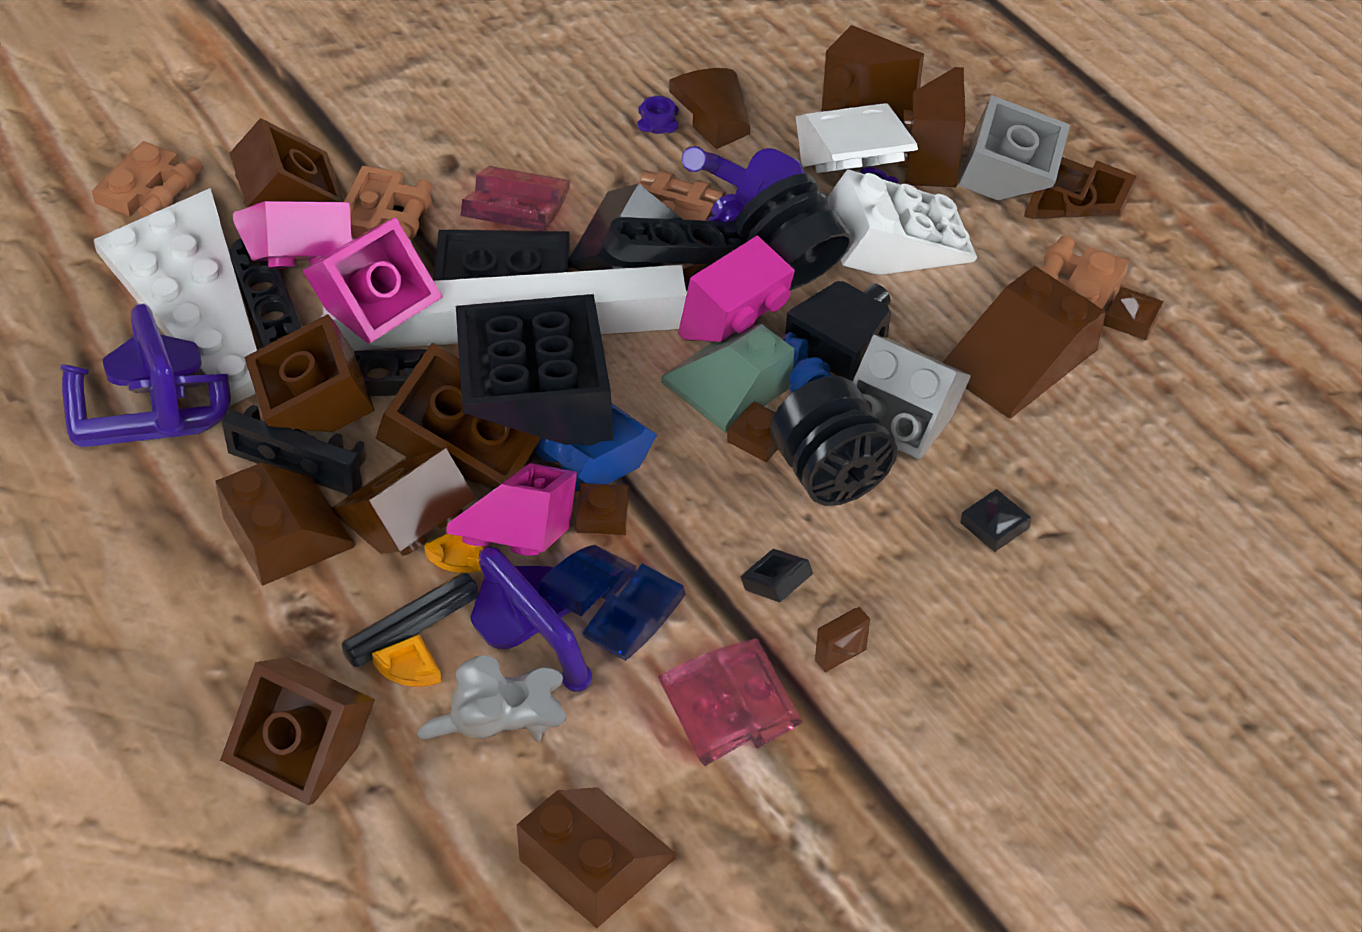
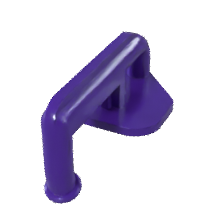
(763, 169)
(155, 358)
(139, 426)
(513, 611)

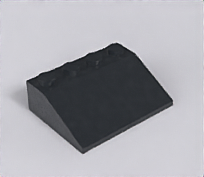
(537, 367)

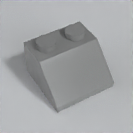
(1013, 151)

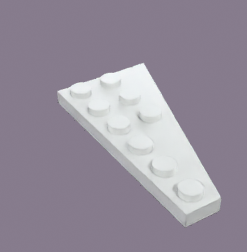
(186, 277)

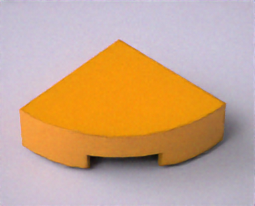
(453, 554)
(408, 663)

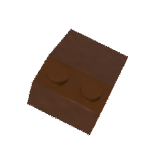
(1027, 341)
(431, 417)

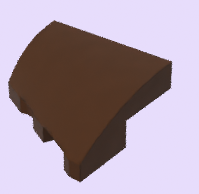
(715, 102)
(1083, 192)

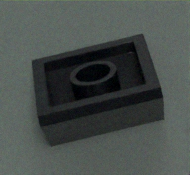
(621, 202)

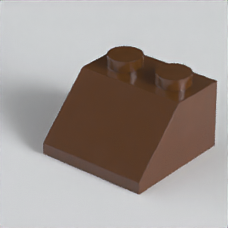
(870, 71)
(938, 128)
(282, 168)
(310, 380)
(407, 502)
(280, 520)
(295, 728)
(590, 851)

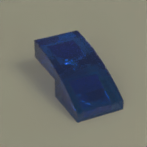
(585, 578)
(636, 614)

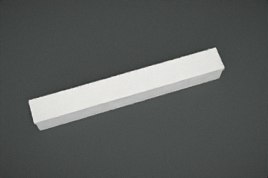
(623, 298)

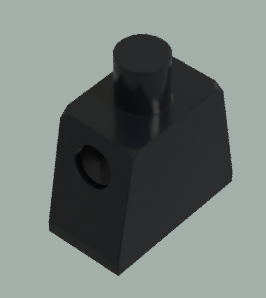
(841, 324)

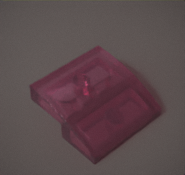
(515, 198)
(729, 700)

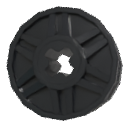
(797, 227)
(833, 440)

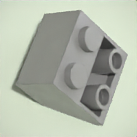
(909, 392)

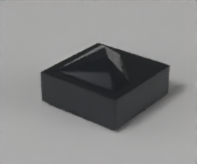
(995, 520)
(776, 575)

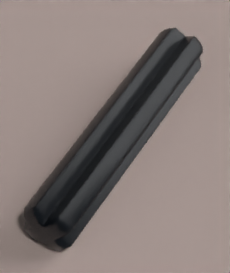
(410, 619)

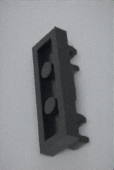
(294, 450)

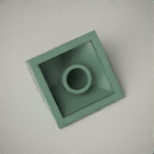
(734, 374)

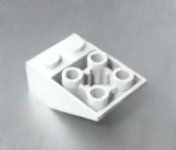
(852, 138)
(898, 226)

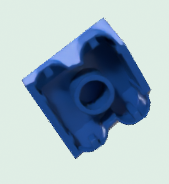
(607, 459)

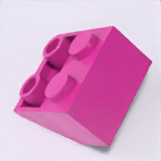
(522, 512)

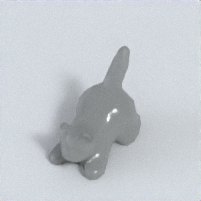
(491, 703)

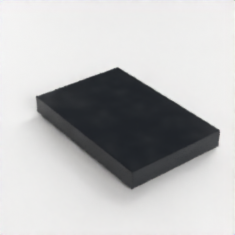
(500, 253)

